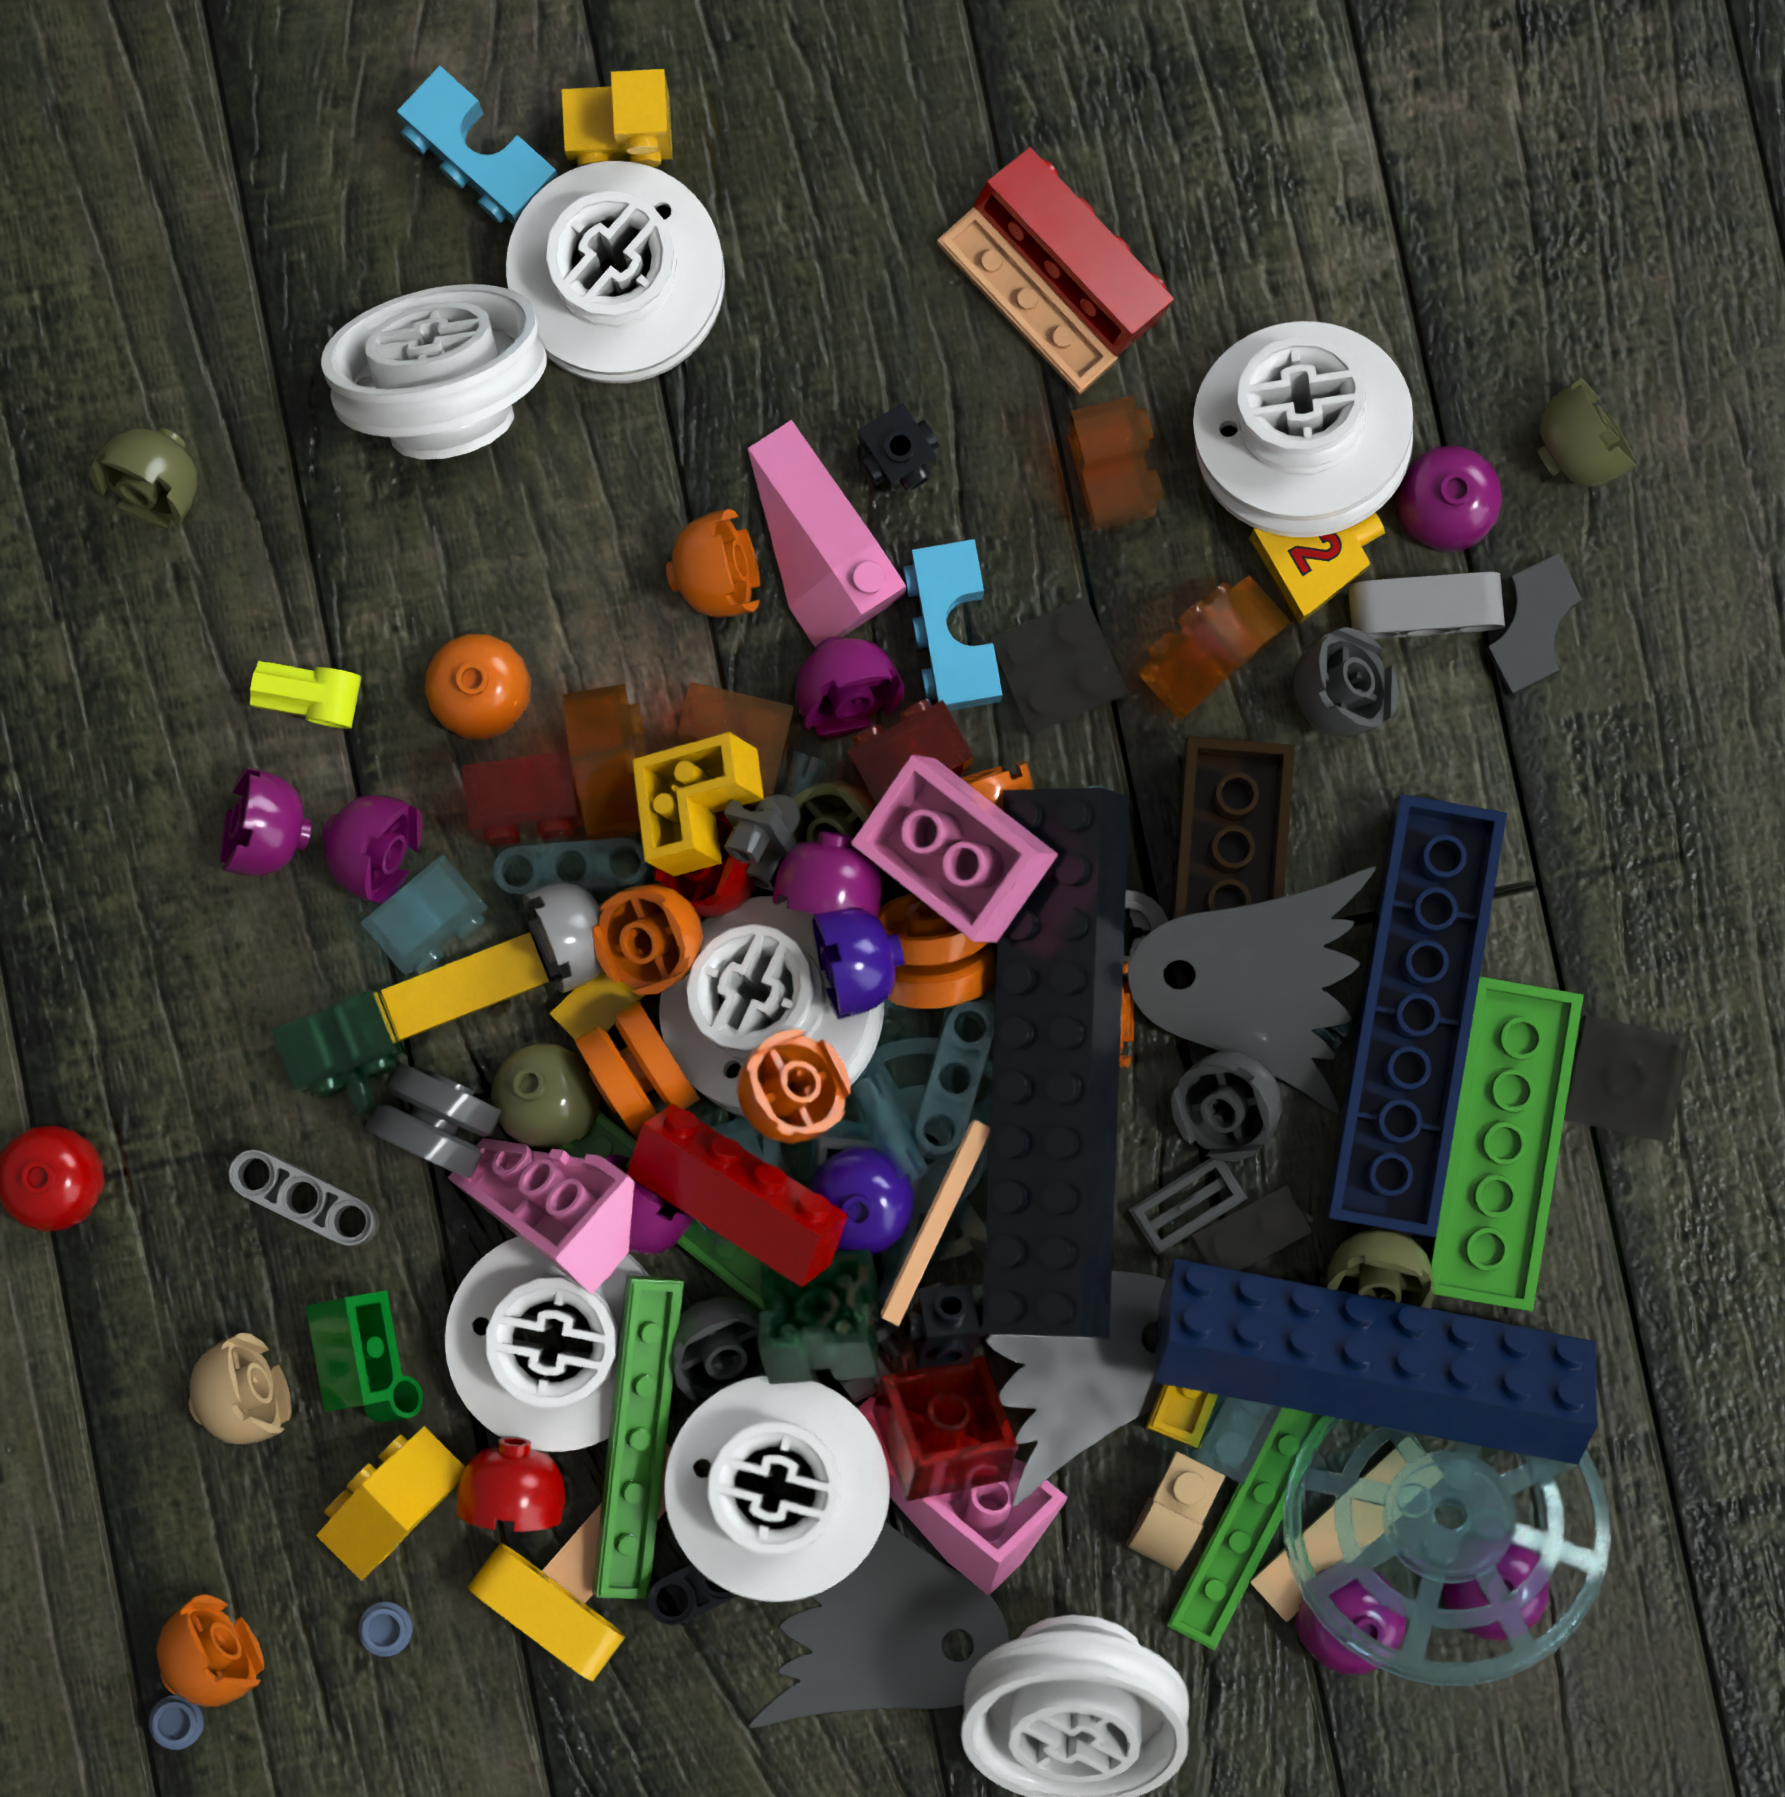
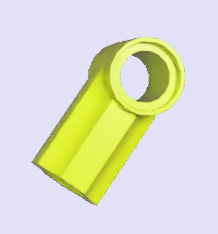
(319, 695)

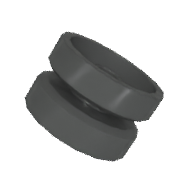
(434, 1118)

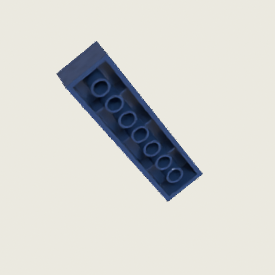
(1415, 1016)
(1376, 1361)

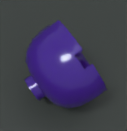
(856, 959)
(871, 1194)

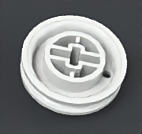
(617, 322)
(436, 368)
(1316, 425)
(719, 1007)
(485, 1366)
(848, 1482)
(1075, 1712)

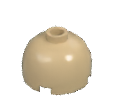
(238, 1393)

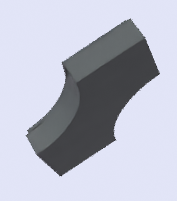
(1540, 601)

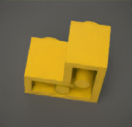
(619, 121)
(683, 792)
(389, 1500)

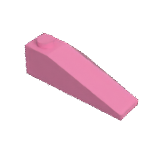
(823, 549)
(558, 1204)
(979, 1526)

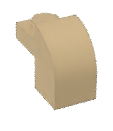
(1175, 1512)

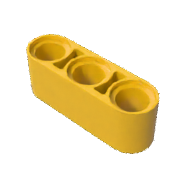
(546, 1612)

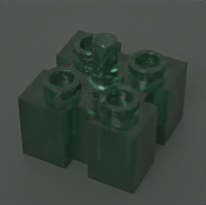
(341, 1048)
(822, 1322)

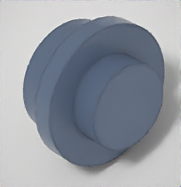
(385, 1629)
(176, 1722)

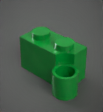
(360, 1358)

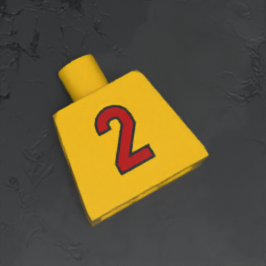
(1318, 567)

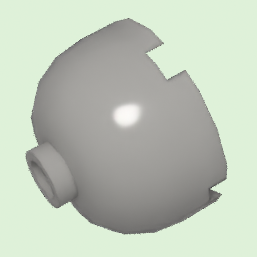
(565, 932)

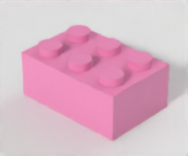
(954, 849)

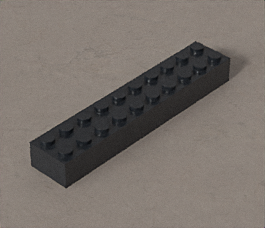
(1058, 1075)

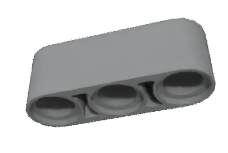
(1427, 605)
(278, 1197)

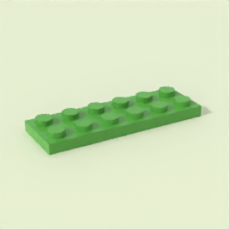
(1505, 1144)

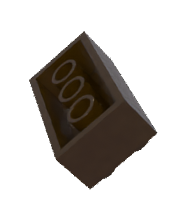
(1231, 824)

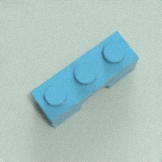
(440, 119)
(942, 580)

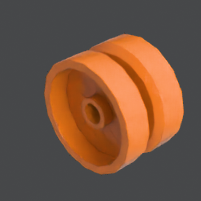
(939, 960)
(633, 1072)

